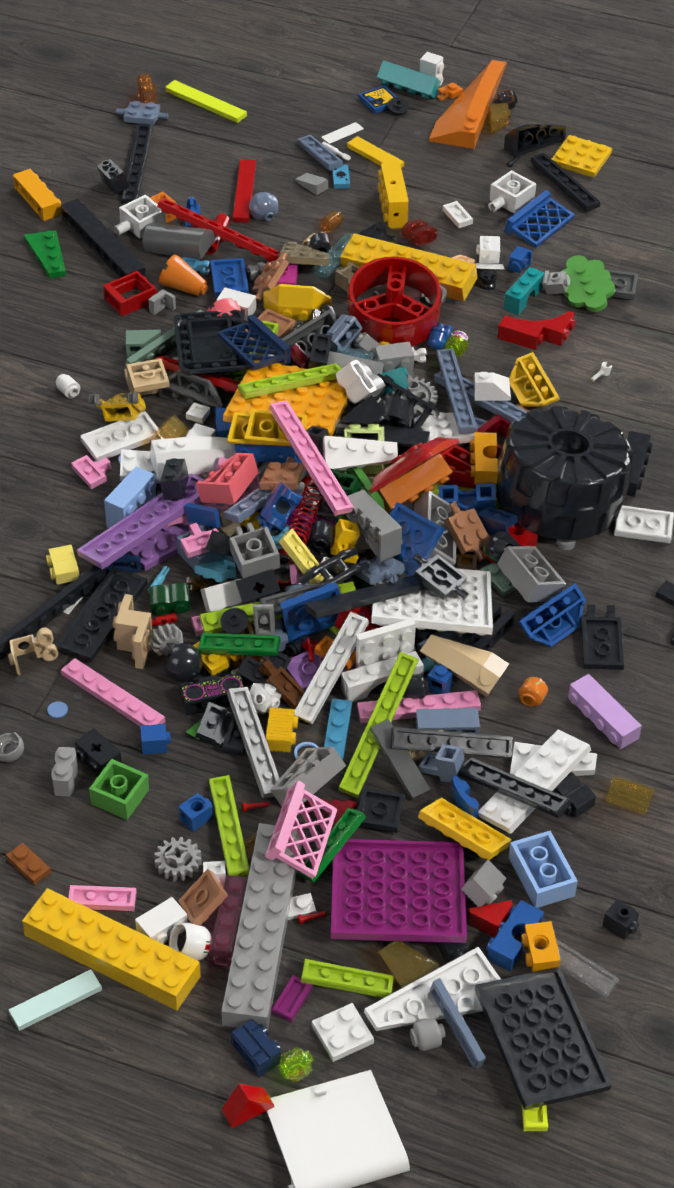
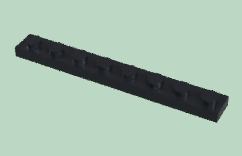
(52, 608)

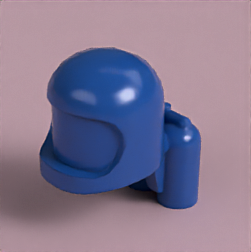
(439, 336)

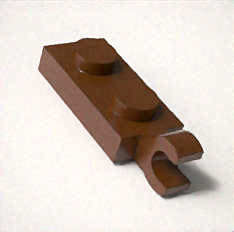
(289, 689)

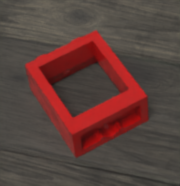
(114, 289)

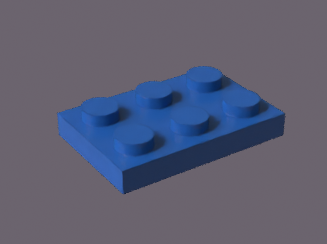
(229, 274)

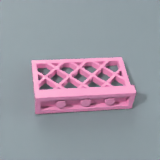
(284, 827)

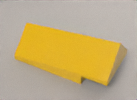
(259, 429)

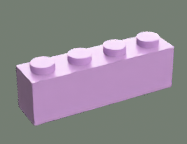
(604, 711)

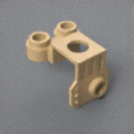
(39, 644)

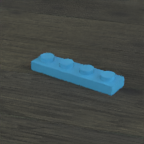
(338, 725)

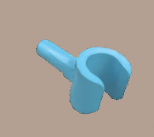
(276, 538)

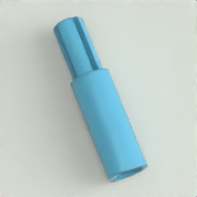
(160, 577)

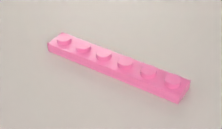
(111, 694)
(408, 706)

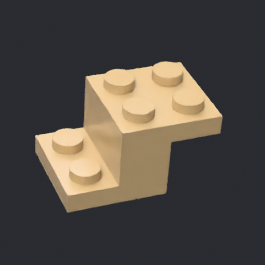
(146, 377)
(132, 631)

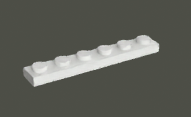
(330, 668)

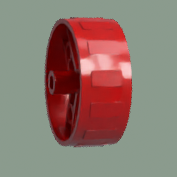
(394, 304)

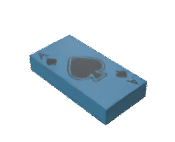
(341, 177)

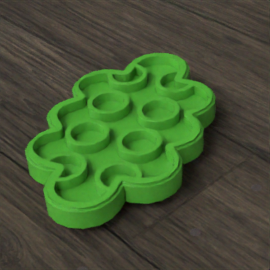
(589, 283)

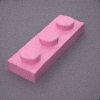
(104, 897)

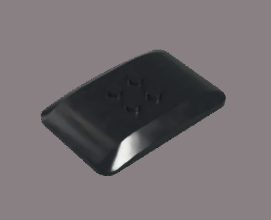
(201, 348)

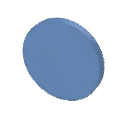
(57, 710)

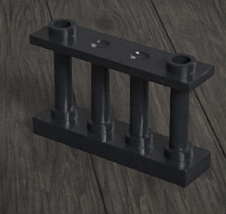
(430, 407)

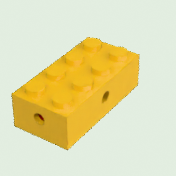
(393, 195)

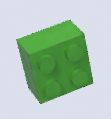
(119, 789)

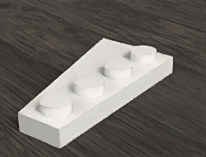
(351, 452)
(522, 753)

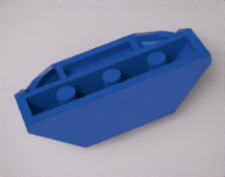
(555, 617)

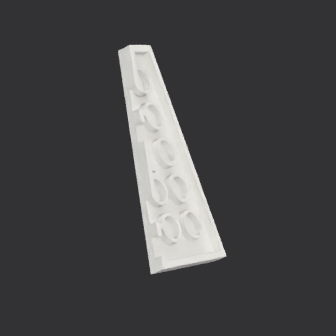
(417, 1003)

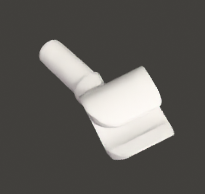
(603, 371)

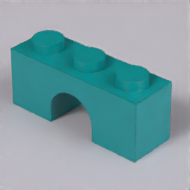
(528, 284)

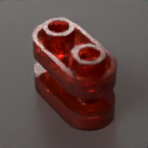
(419, 232)

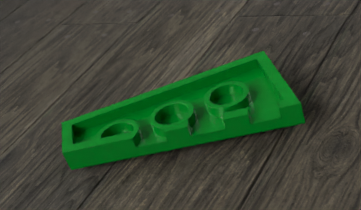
(47, 251)

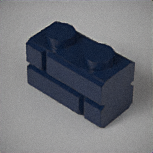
(256, 1047)

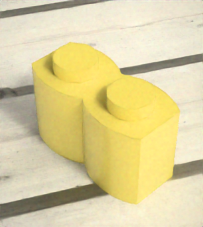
(63, 564)

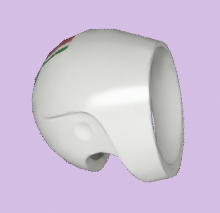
(197, 940)

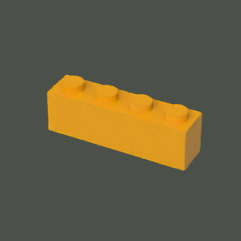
(37, 194)

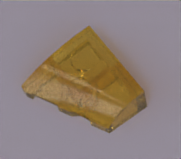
(406, 963)

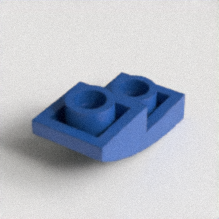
(460, 792)

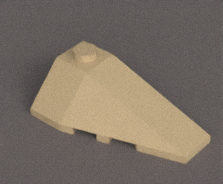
(470, 664)

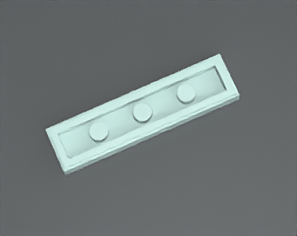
(55, 1000)

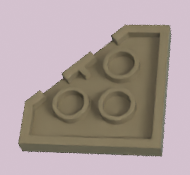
(305, 255)

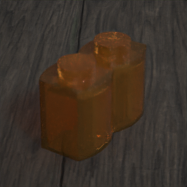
(146, 88)

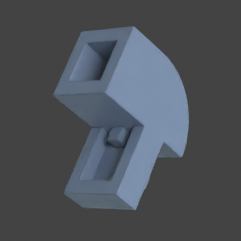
(444, 764)

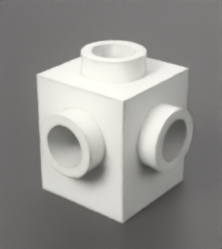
(264, 697)

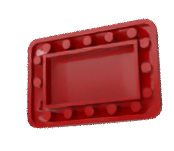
(406, 462)

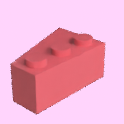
(229, 481)

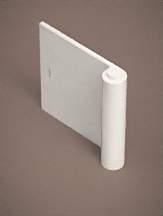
(337, 1134)

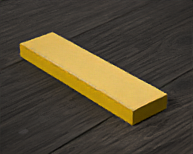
(372, 152)

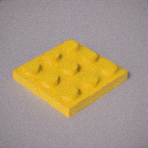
(582, 156)

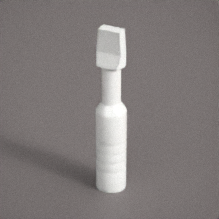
(344, 156)

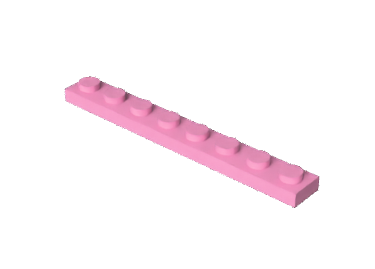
(311, 458)

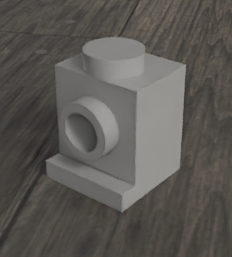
(556, 282)

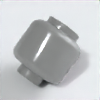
(427, 1034)

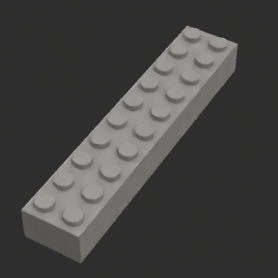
(259, 935)

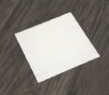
(489, 266)

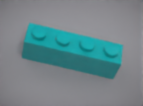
(408, 79)

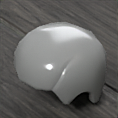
(10, 747)

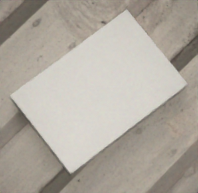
(644, 524)

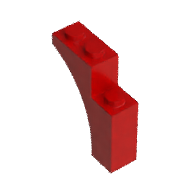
(532, 333)

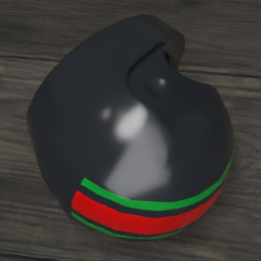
(496, 544)

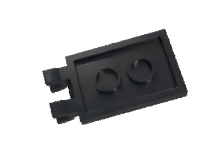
(602, 640)

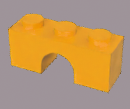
(484, 458)

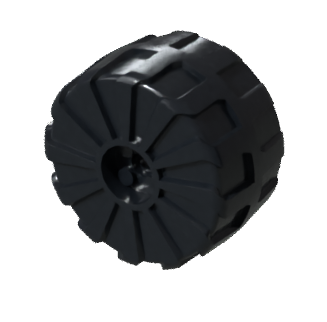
(564, 473)

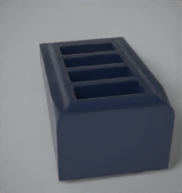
(127, 558)

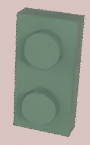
(498, 580)

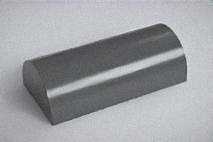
(177, 240)
(304, 335)

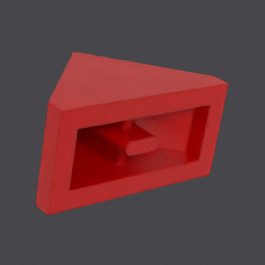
(489, 917)
(246, 1104)

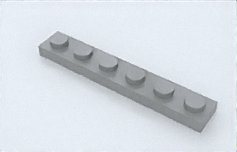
(253, 739)

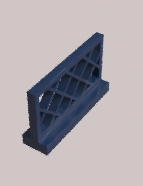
(264, 336)

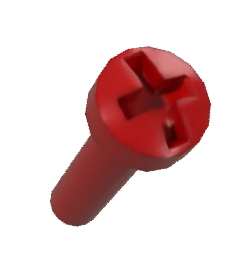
(245, 806)
(301, 919)

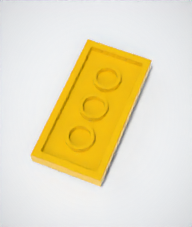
(464, 828)

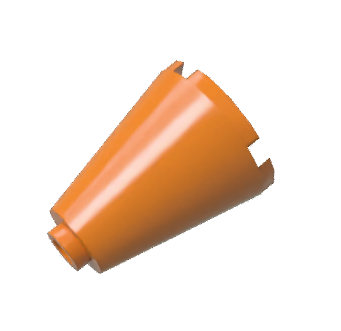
(182, 277)

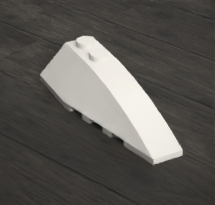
(199, 453)

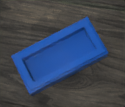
(202, 515)

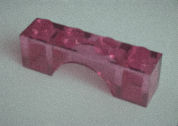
(227, 921)

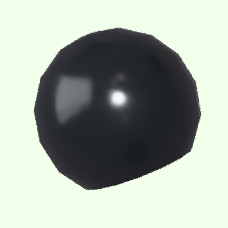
(184, 663)

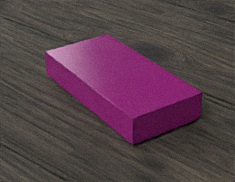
(291, 999)

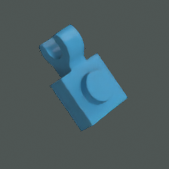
(198, 265)

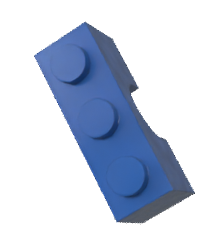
(479, 498)
(504, 949)

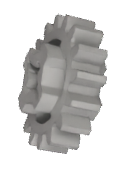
(178, 859)

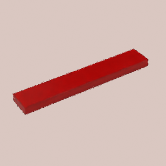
(244, 190)

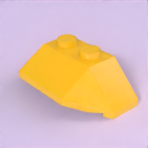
(295, 300)
(531, 383)

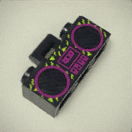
(208, 689)

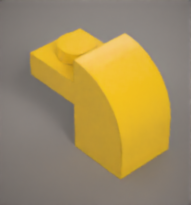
(345, 537)

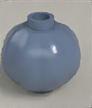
(263, 206)

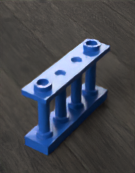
(268, 453)

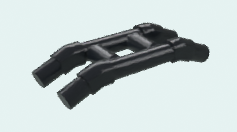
(339, 561)

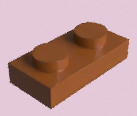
(28, 863)

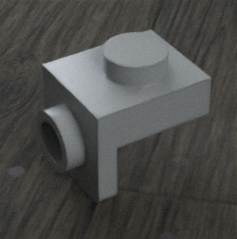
(160, 301)

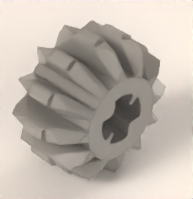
(165, 638)

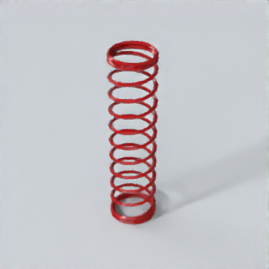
(314, 513)

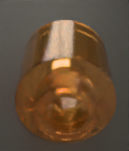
(331, 221)

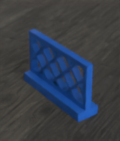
(530, 211)

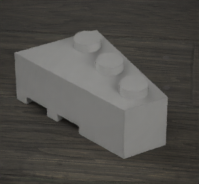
(311, 768)

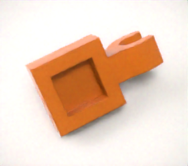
(451, 90)

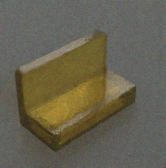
(630, 794)

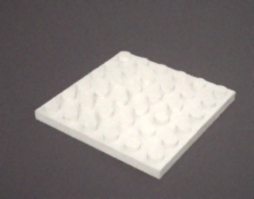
(450, 614)

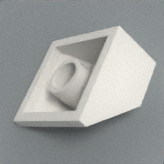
(491, 387)

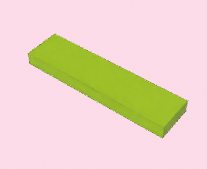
(347, 978)

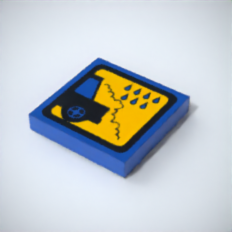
(377, 98)

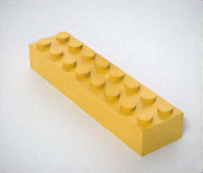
(451, 273)
(112, 949)

